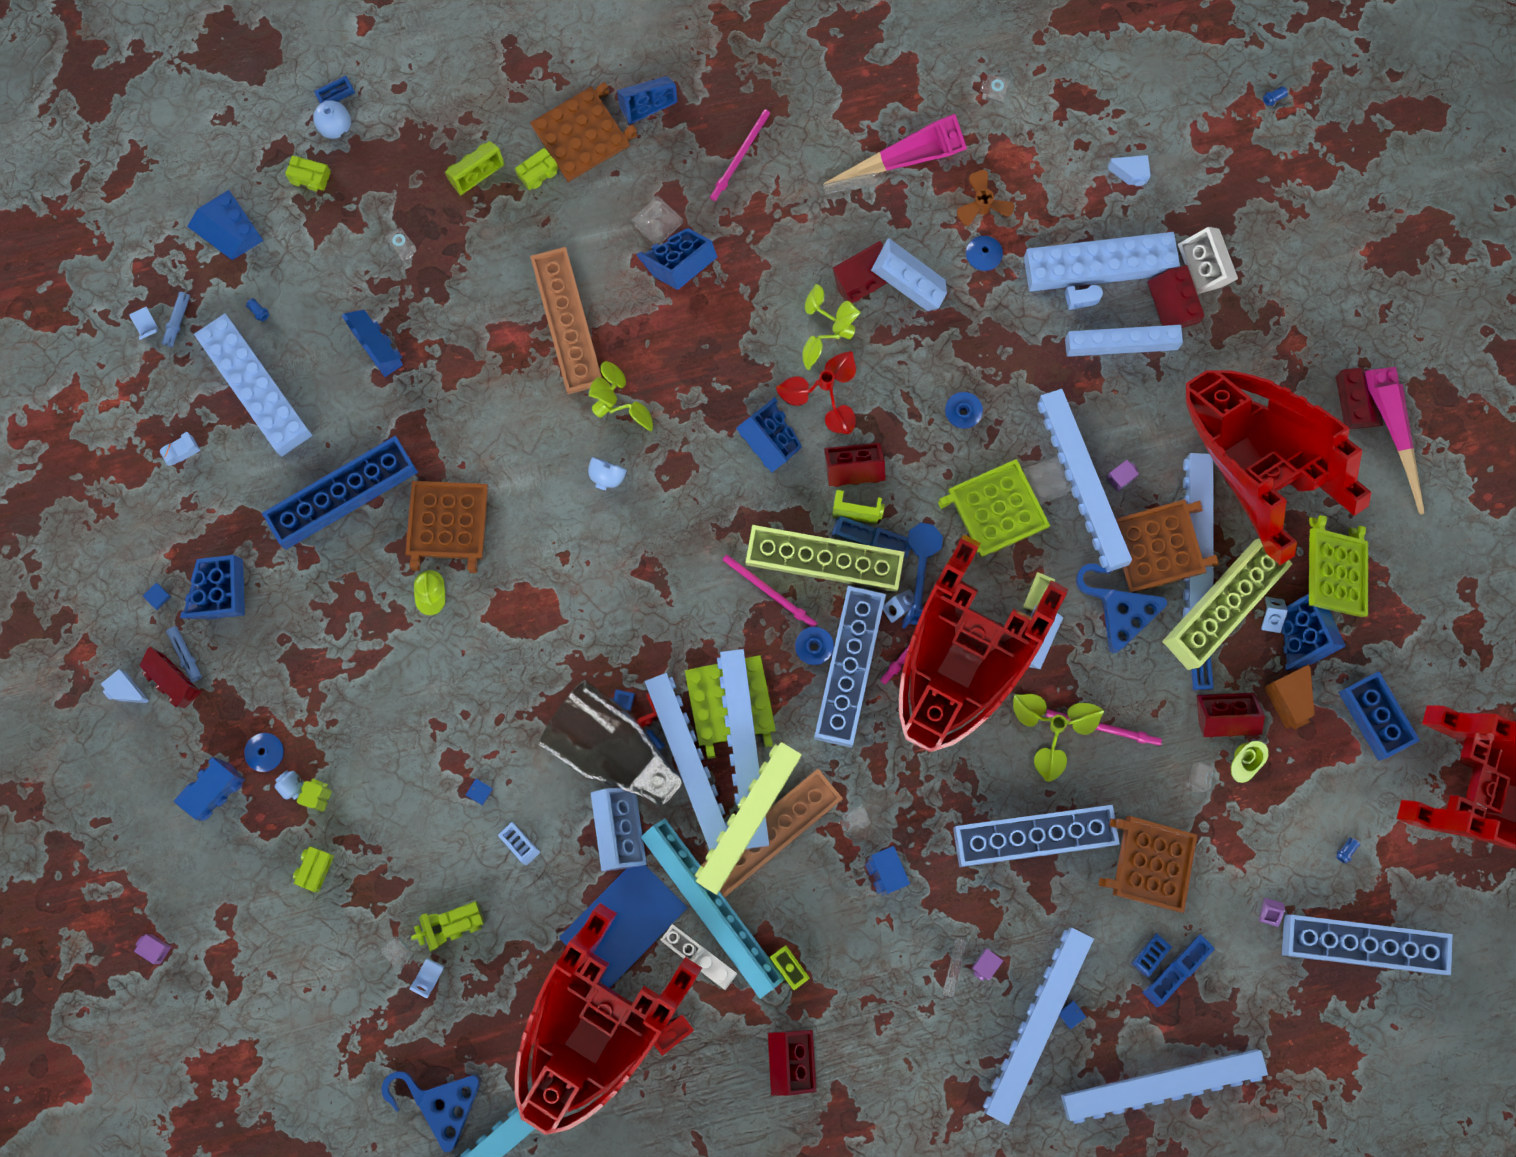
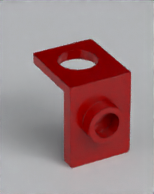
(648, 719)

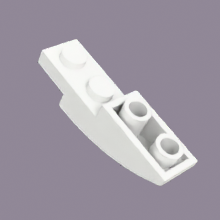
(687, 947)

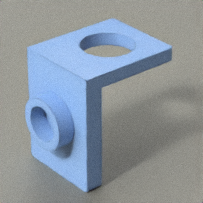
(144, 322)
(901, 602)
(1274, 615)
(427, 977)

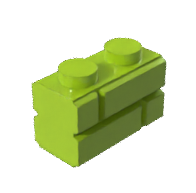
(536, 169)
(307, 173)
(314, 795)
(313, 869)
(461, 920)
(789, 967)

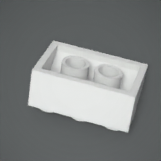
(1208, 260)

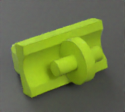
(433, 940)

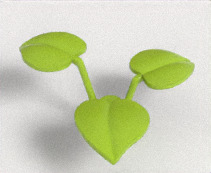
(842, 327)
(607, 399)
(1082, 716)

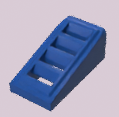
(1153, 965)

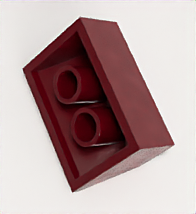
(855, 276)
(1176, 298)
(1356, 401)
(854, 464)
(168, 678)
(1230, 715)
(791, 1062)

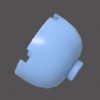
(331, 119)
(605, 474)

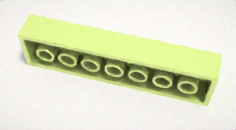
(824, 558)
(1224, 606)
(748, 819)

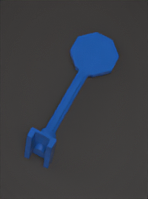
(925, 542)

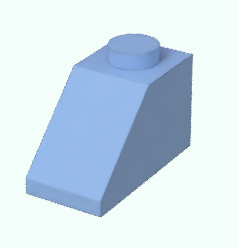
(1131, 169)
(123, 688)

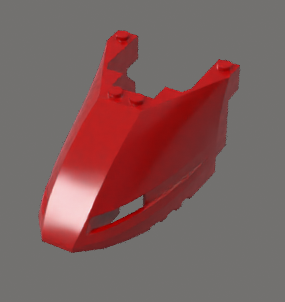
(1272, 447)
(964, 657)
(1490, 802)
(588, 1033)

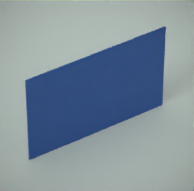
(643, 912)

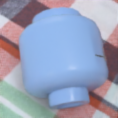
(289, 785)

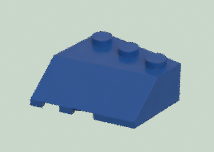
(646, 98)
(225, 226)
(679, 258)
(373, 341)
(770, 435)
(216, 589)
(1309, 634)
(210, 789)

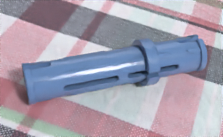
(173, 326)
(187, 661)

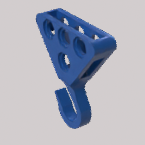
(1114, 620)
(438, 1119)

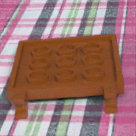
(581, 132)
(446, 522)
(1162, 546)
(1153, 864)

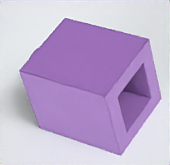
(1123, 475)
(152, 948)
(986, 965)

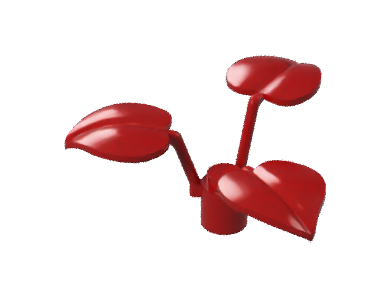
(840, 367)

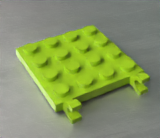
(997, 507)
(1338, 569)
(708, 708)

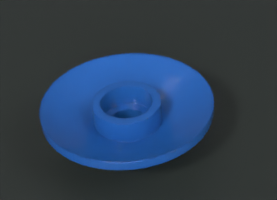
(981, 260)
(967, 402)
(816, 636)
(273, 752)

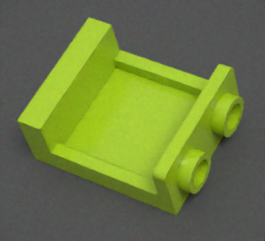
(857, 512)

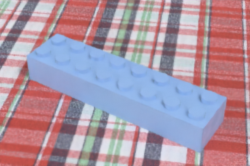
(1100, 261)
(253, 385)
(849, 667)
(1035, 836)
(1367, 944)

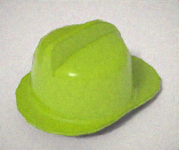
(429, 592)
(1248, 760)

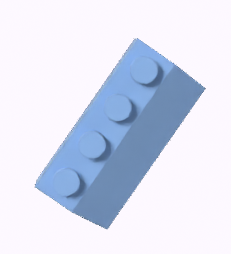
(910, 276)
(618, 829)

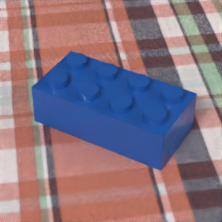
(1379, 716)
(887, 871)

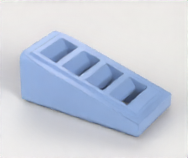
(524, 856)

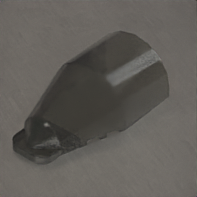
(609, 745)

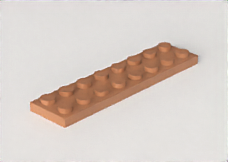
(566, 319)
(784, 824)

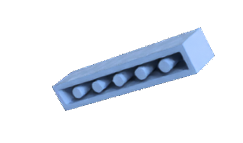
(1123, 340)

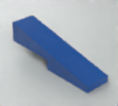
(867, 535)
(1178, 971)

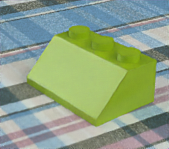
(475, 167)

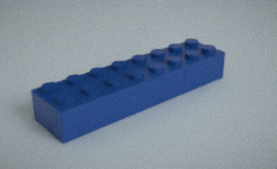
(339, 493)

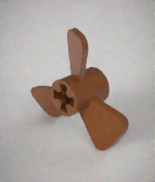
(979, 183)

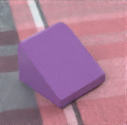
(1272, 912)

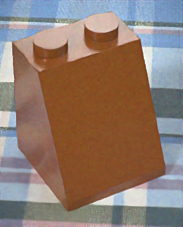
(1293, 697)

